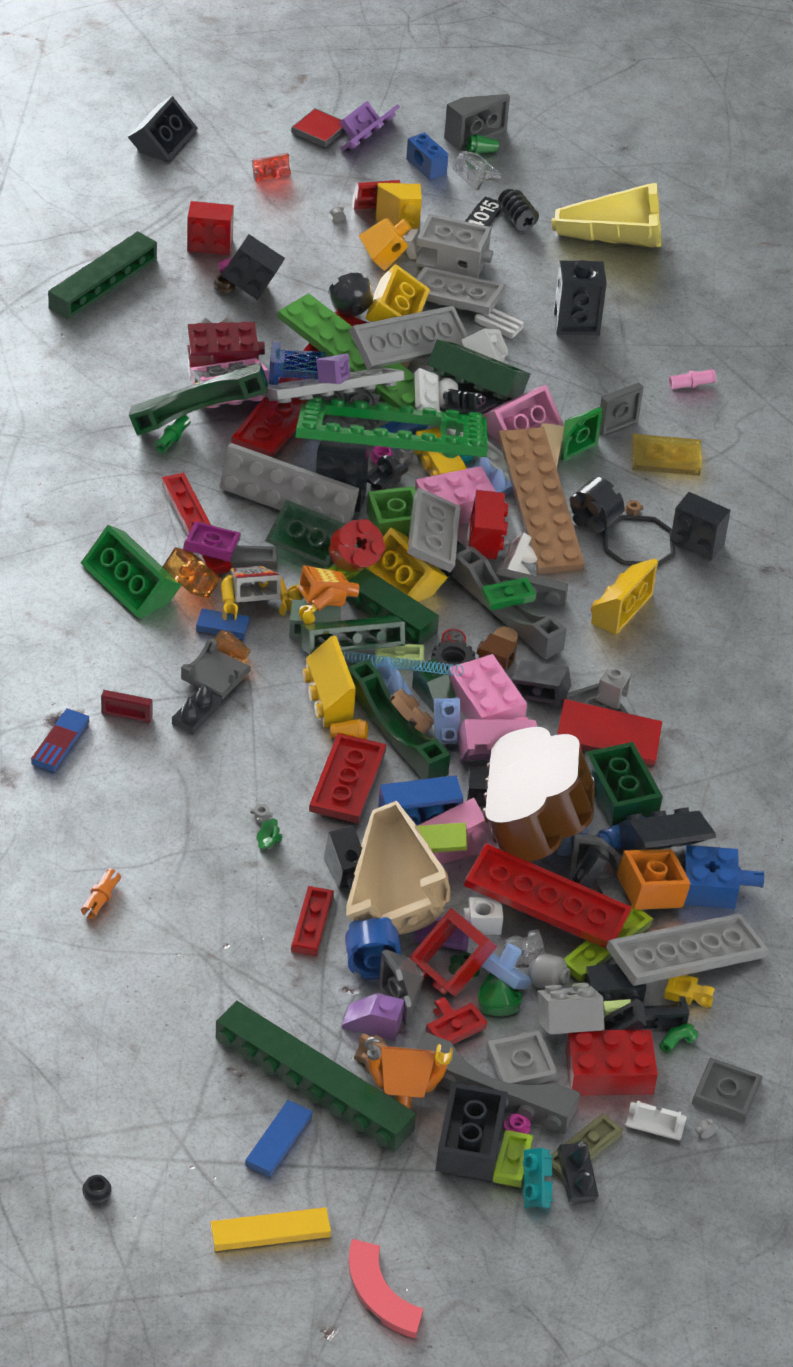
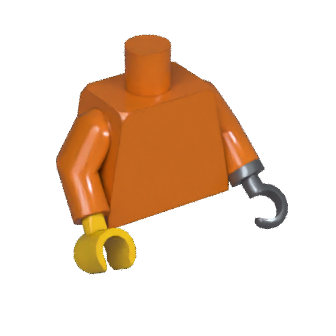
(406, 1070)

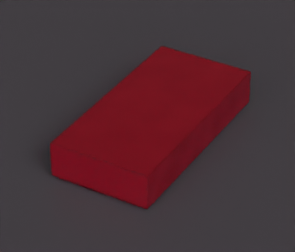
(126, 706)

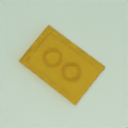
(666, 454)

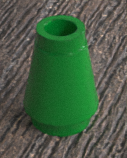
(481, 144)

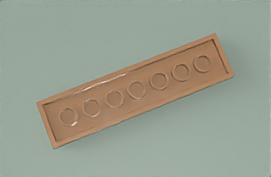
(541, 500)

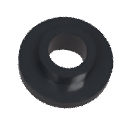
(96, 1182)

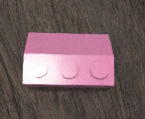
(523, 412)

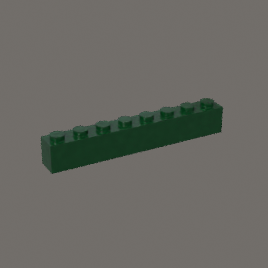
(315, 1076)

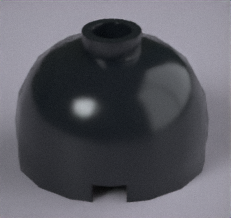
(351, 294)

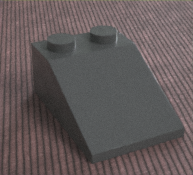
(475, 115)

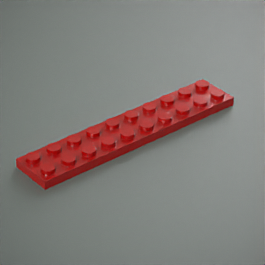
(275, 422)

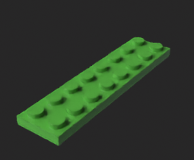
(332, 335)

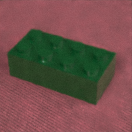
(478, 369)

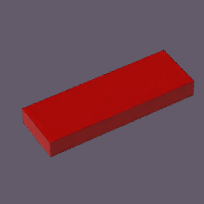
(312, 921)

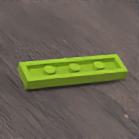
(592, 954)

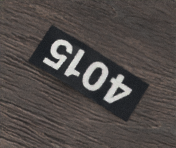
(484, 212)

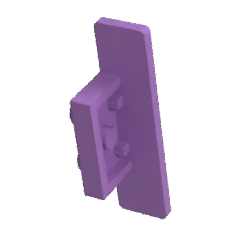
(361, 121)

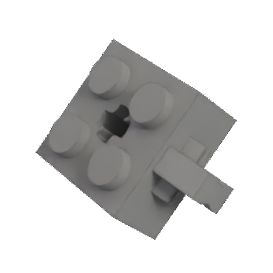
(570, 1009)

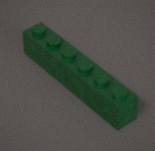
(102, 275)

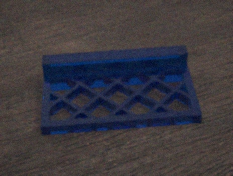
(292, 363)

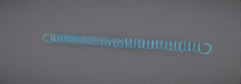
(424, 664)

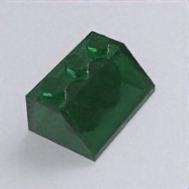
(304, 533)

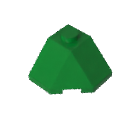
(581, 432)

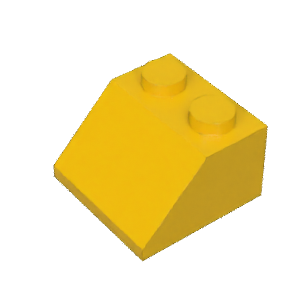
(399, 202)

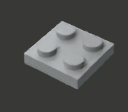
(522, 1059)

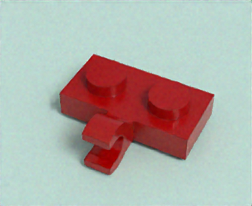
(455, 1024)

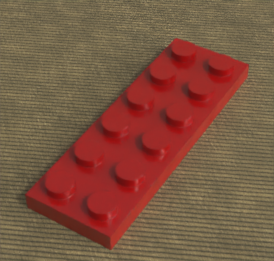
(547, 896)

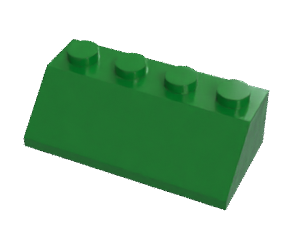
(130, 572)

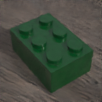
(623, 783)

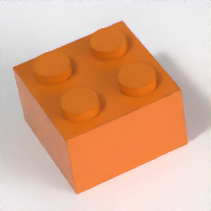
(653, 879)

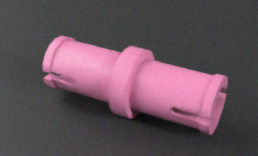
(692, 379)

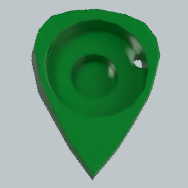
(498, 998)

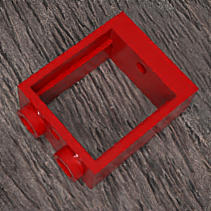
(437, 938)

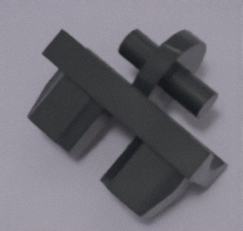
(386, 473)

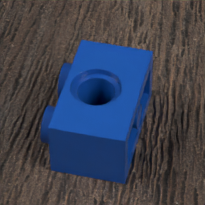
(427, 156)

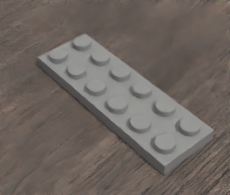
(406, 336)
(306, 388)
(274, 481)
(686, 949)

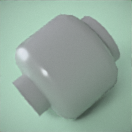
(548, 971)

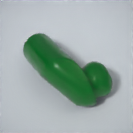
(675, 1034)

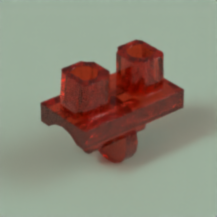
(271, 167)

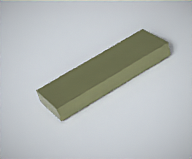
(598, 1135)

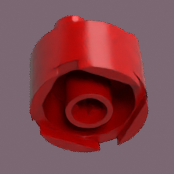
(369, 544)

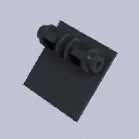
(468, 401)

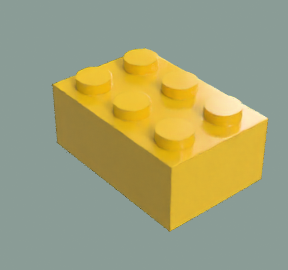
(397, 296)

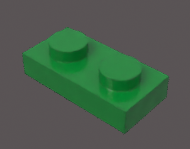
(508, 593)

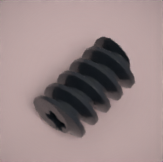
(518, 209)

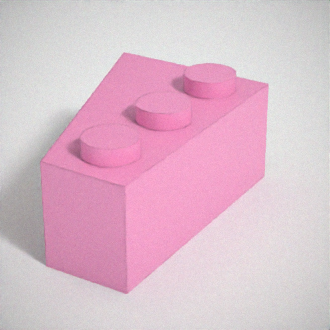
(479, 735)

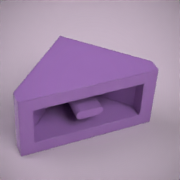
(333, 369)

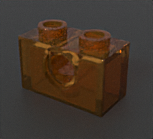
(191, 573)

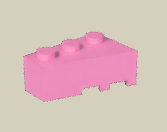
(477, 830)

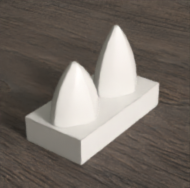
(519, 551)

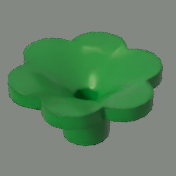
(269, 834)

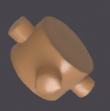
(633, 508)

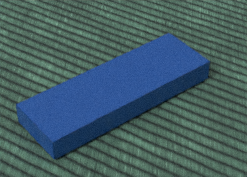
(278, 1138)

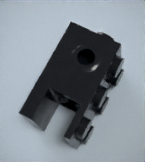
(580, 297)

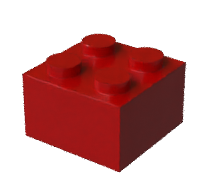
(210, 228)
(488, 523)

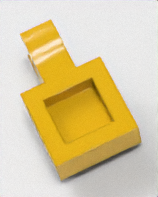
(689, 987)

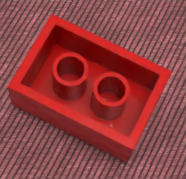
(611, 1062)

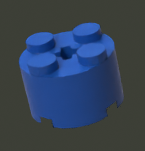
(365, 945)

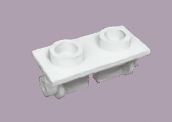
(658, 1122)

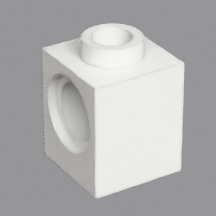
(485, 915)

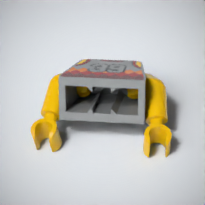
(253, 585)

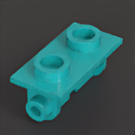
(536, 1165)

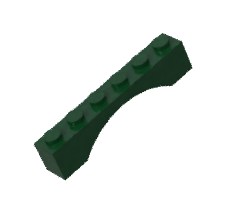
(228, 387)
(422, 752)

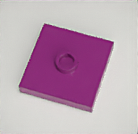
(212, 541)

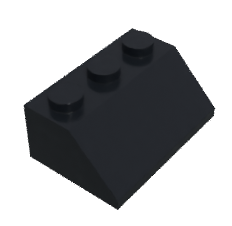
(163, 130)
(664, 830)

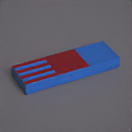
(60, 740)

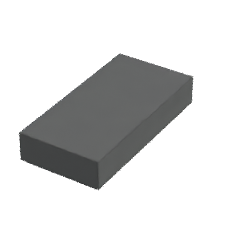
(255, 556)

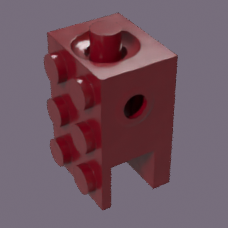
(222, 343)

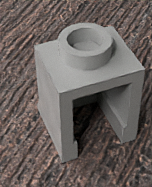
(613, 685)

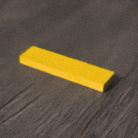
(270, 1229)

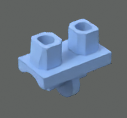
(446, 720)

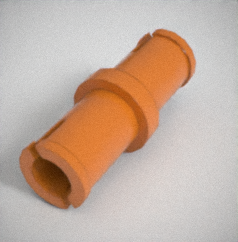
(100, 893)

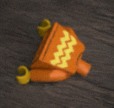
(320, 589)

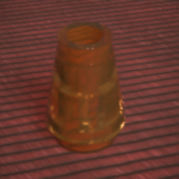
(232, 646)

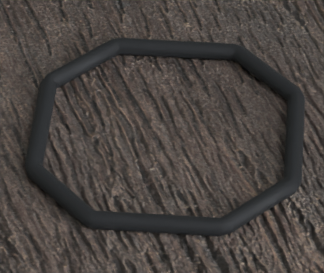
(641, 518)

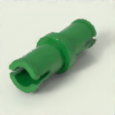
(172, 434)

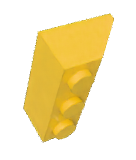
(404, 571)
(625, 596)
(330, 683)

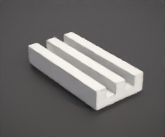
(496, 319)

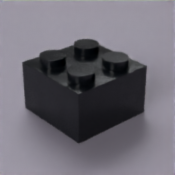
(253, 267)
(700, 525)

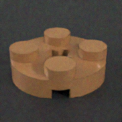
(408, 707)

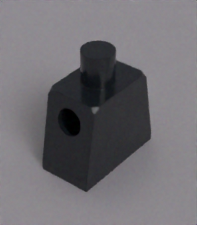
(342, 855)

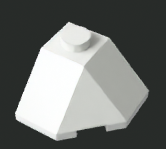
(488, 342)

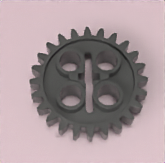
(359, 394)

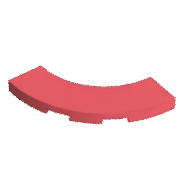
(376, 1294)

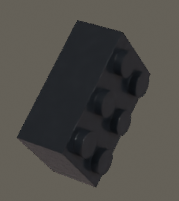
(345, 464)
(471, 1131)

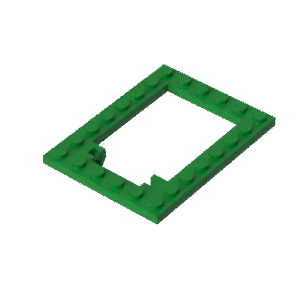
(471, 443)

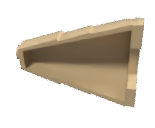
(397, 874)

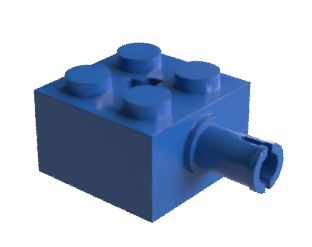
(716, 876)

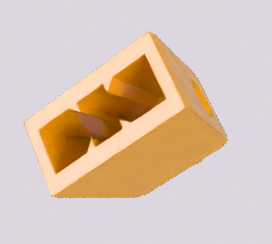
(385, 241)

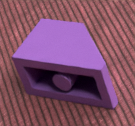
(375, 1015)

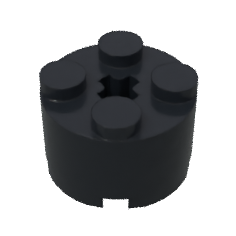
(596, 505)

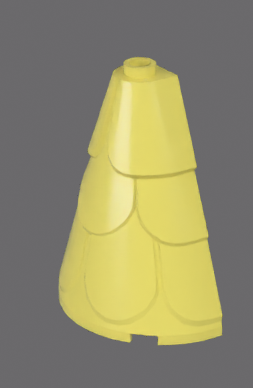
(615, 218)

